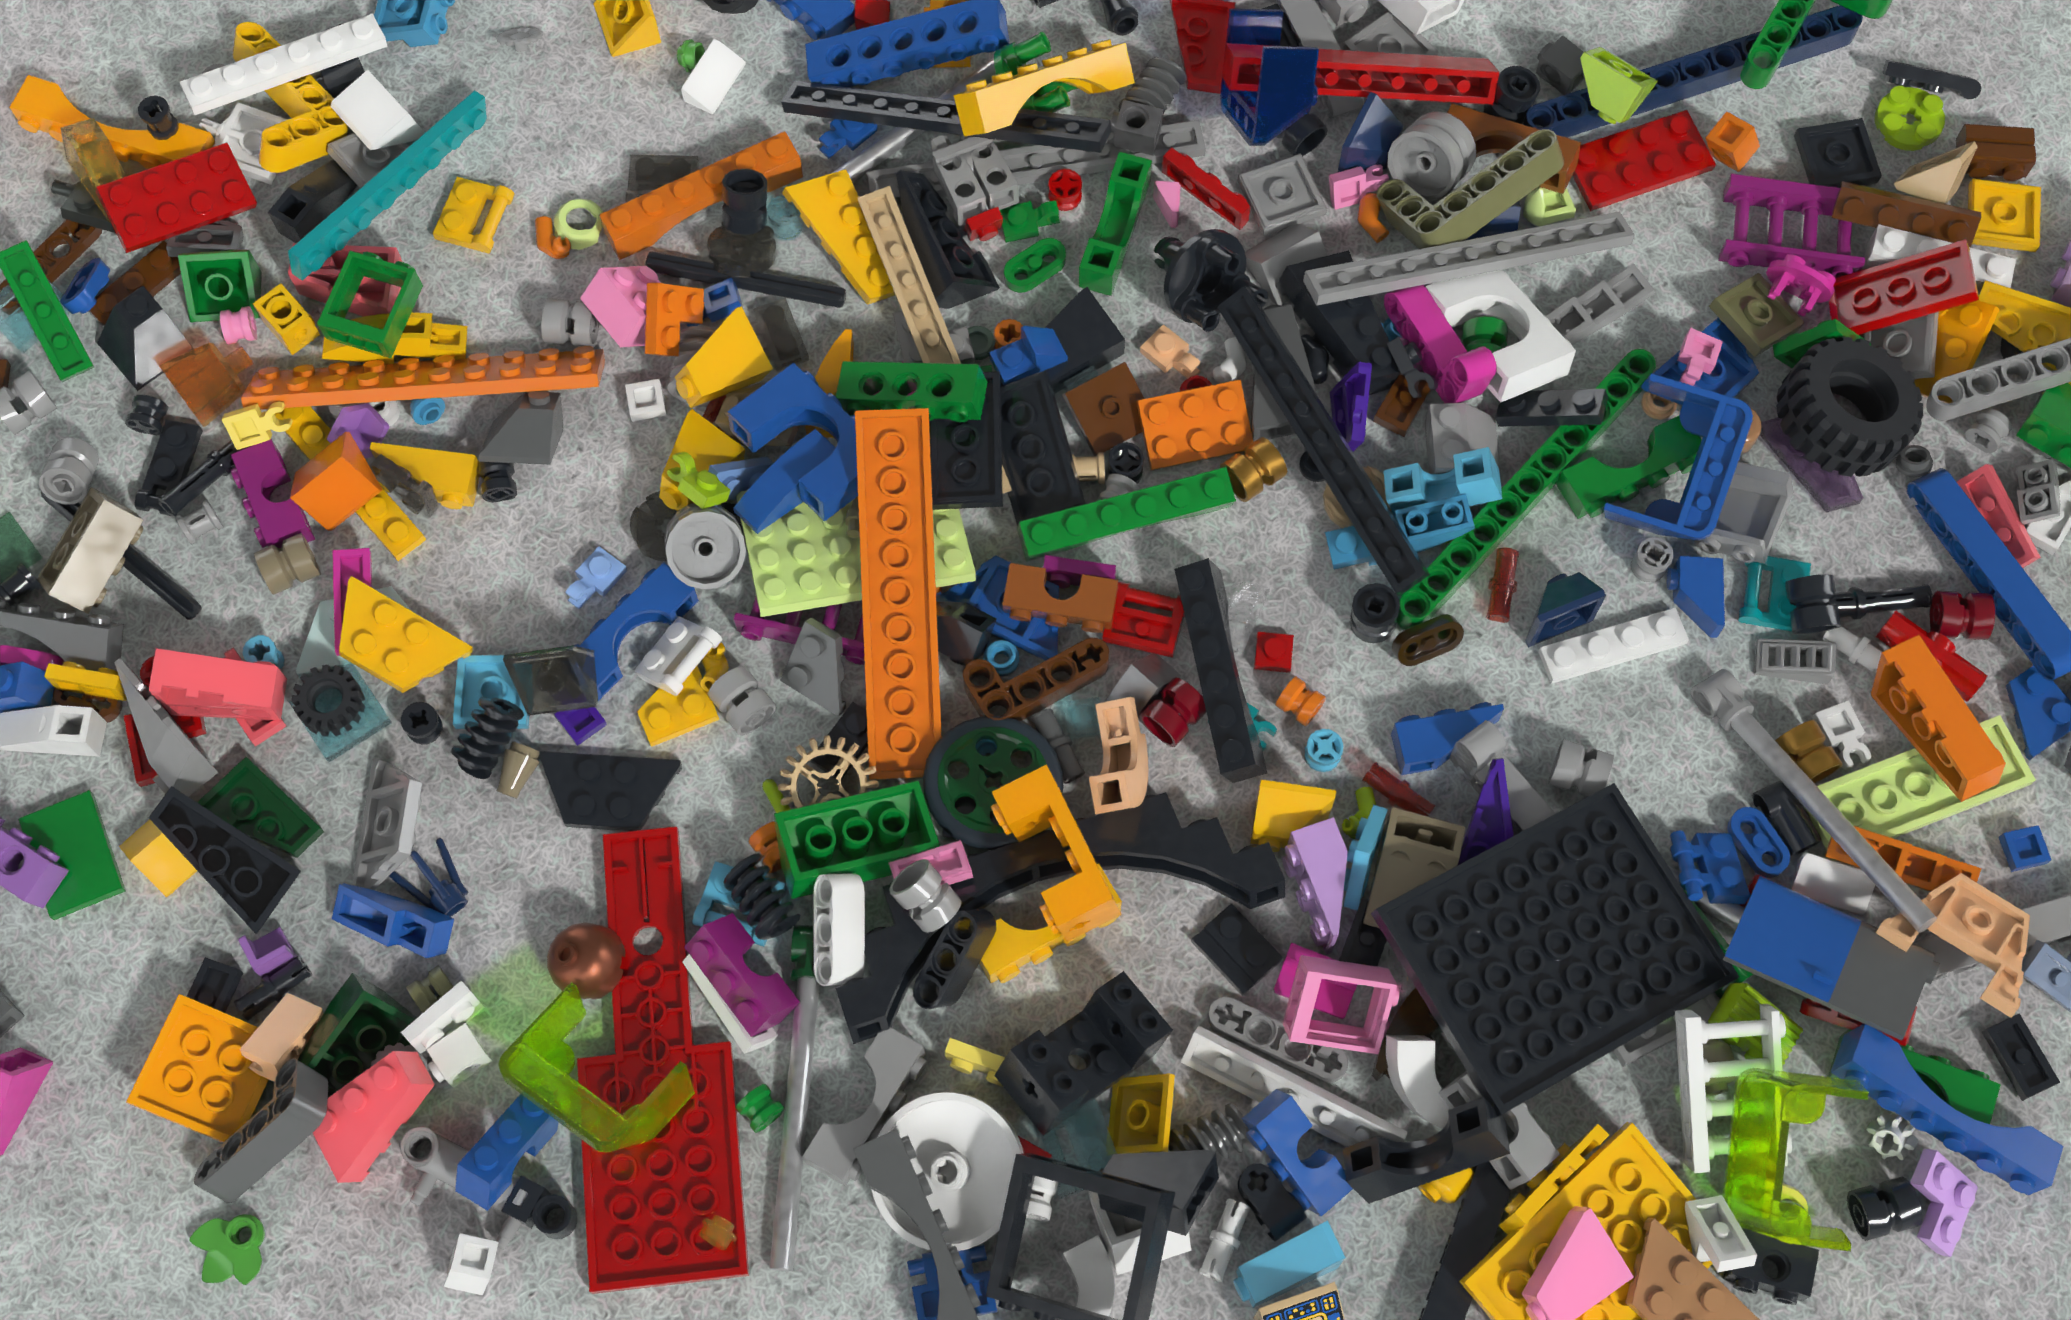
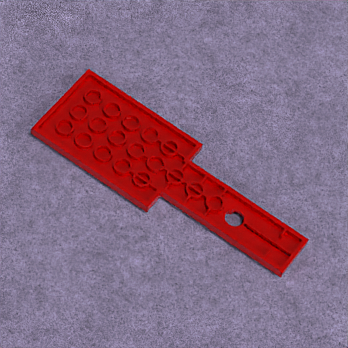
(652, 1196)

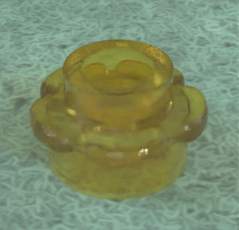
(718, 1232)

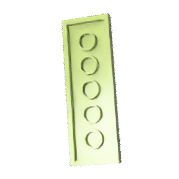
(1909, 794)

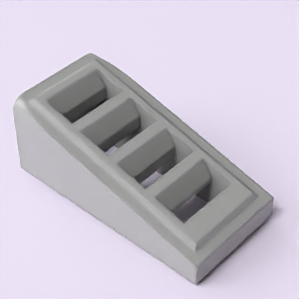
(1811, 649)

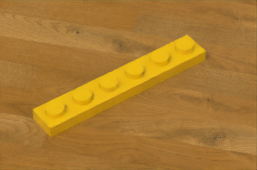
(381, 512)

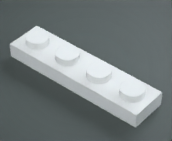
(1613, 645)

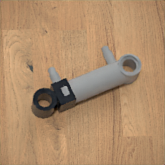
(522, 1201)

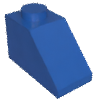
(1699, 591)

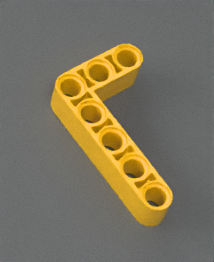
(303, 99)

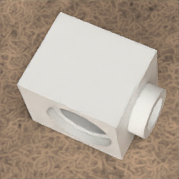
(457, 1056)
(471, 1264)

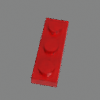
(1206, 188)

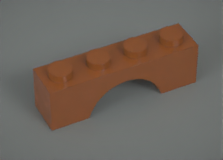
(1500, 135)

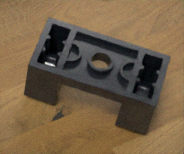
(1112, 1036)

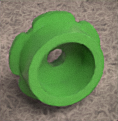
(689, 54)

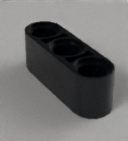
(940, 967)

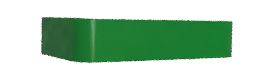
(1781, 31)

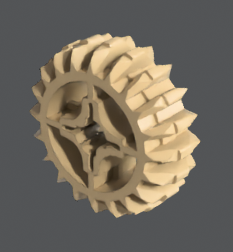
(845, 760)

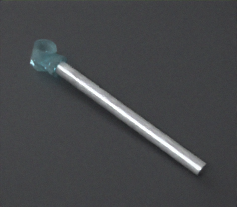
(864, 161)

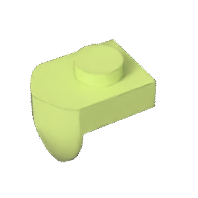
(1548, 207)

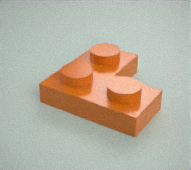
(665, 310)

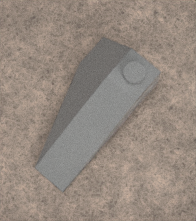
(164, 742)

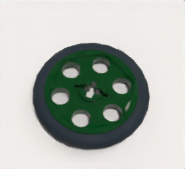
(959, 746)

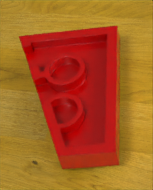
(1202, 40)

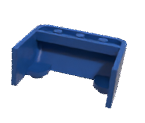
(1724, 429)

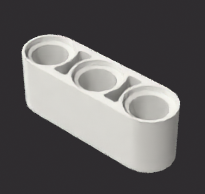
(839, 928)

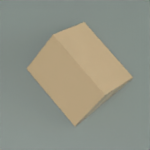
(1939, 176)

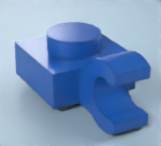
(845, 133)

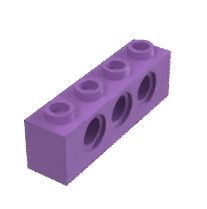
(39, 873)

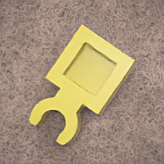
(251, 426)

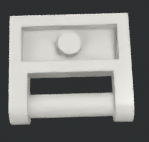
(677, 655)

